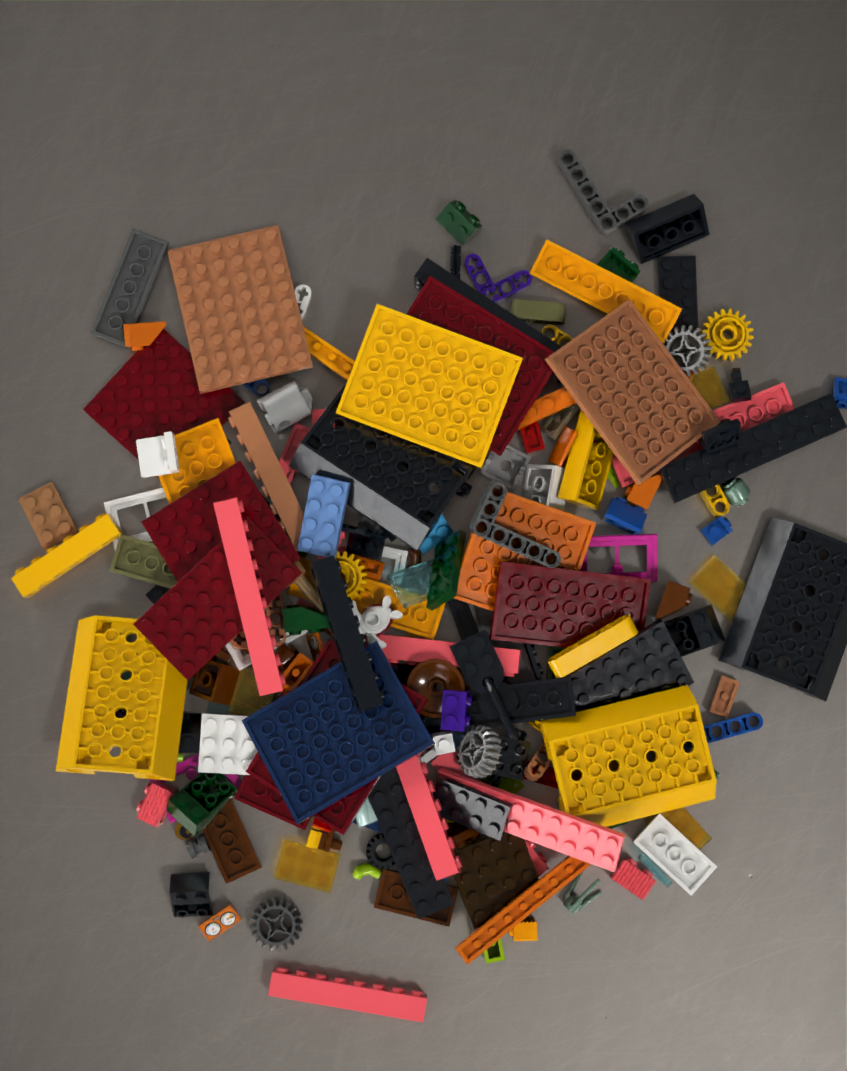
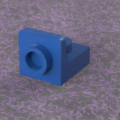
(840, 392)
(717, 530)

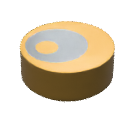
(181, 832)

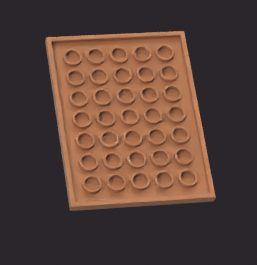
(239, 309)
(632, 391)

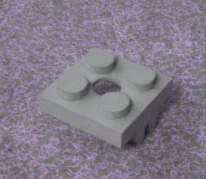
(511, 477)

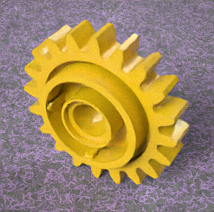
(737, 329)
(353, 573)

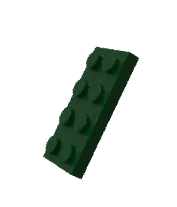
(446, 570)

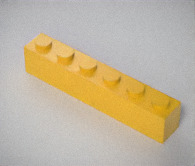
(67, 555)

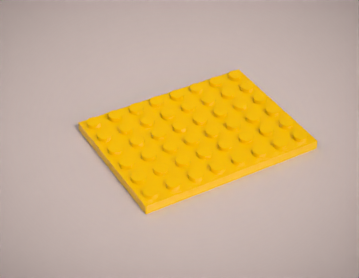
(429, 385)

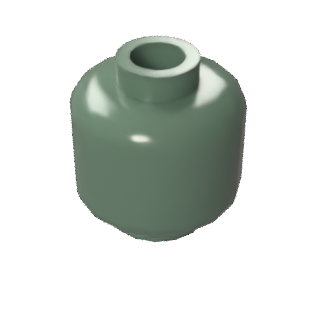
(736, 491)

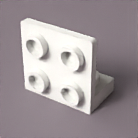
(158, 455)

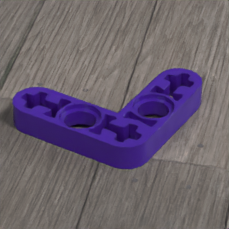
(489, 286)

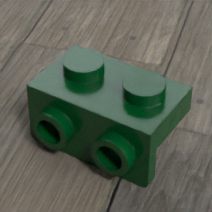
(459, 221)
(616, 263)

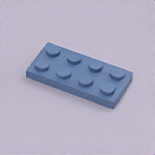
(323, 516)

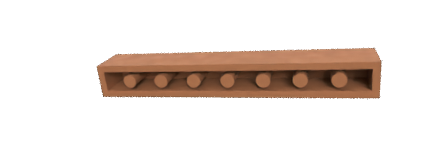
(269, 470)

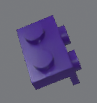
(455, 710)

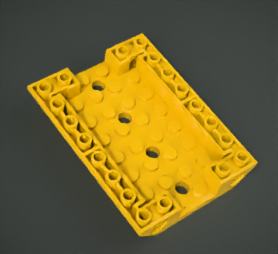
(96, 691)
(626, 734)

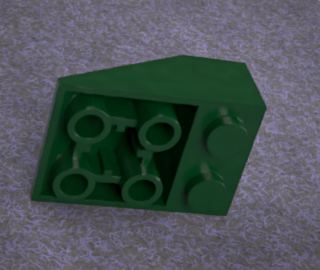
(303, 617)
(201, 801)

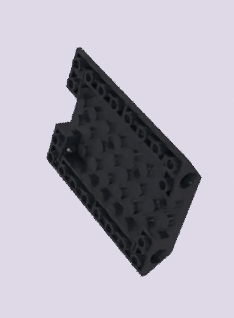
(378, 490)
(777, 598)

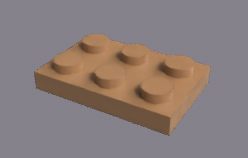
(48, 515)

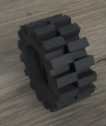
(372, 856)

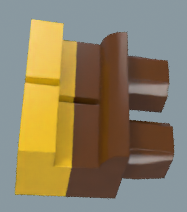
(323, 840)

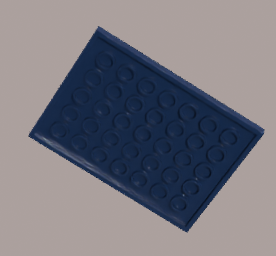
(324, 748)

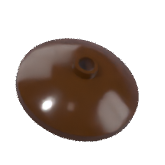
(423, 681)

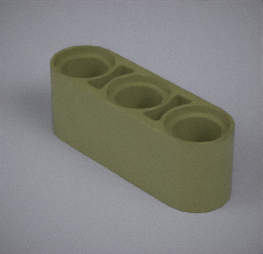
(539, 311)

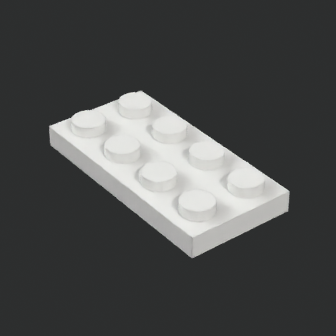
(674, 854)

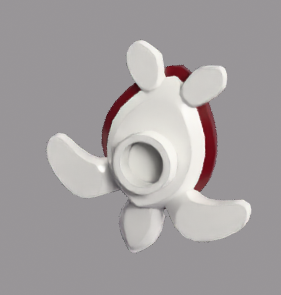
(376, 620)

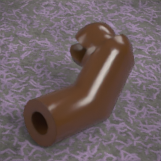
(415, 557)

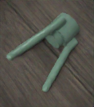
(576, 902)

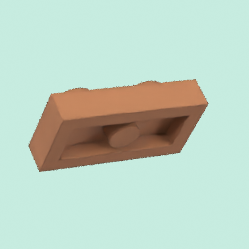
(724, 696)

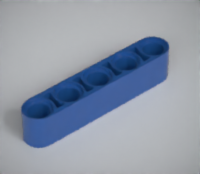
(726, 732)

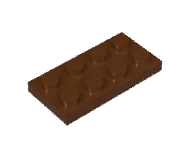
(231, 844)
(394, 898)

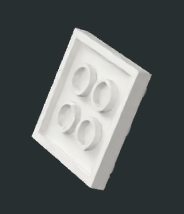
(225, 745)

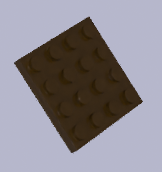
(493, 875)

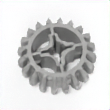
(685, 341)
(479, 751)

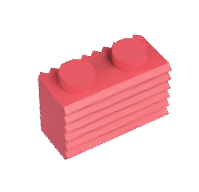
(155, 805)
(633, 878)

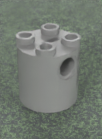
(286, 405)

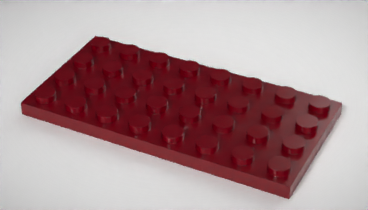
(562, 604)
(202, 607)

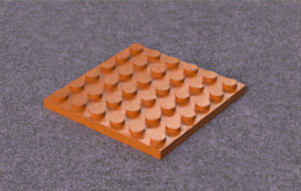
(543, 524)

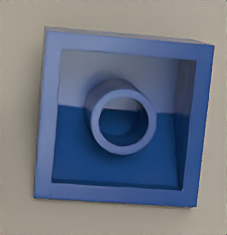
(624, 516)

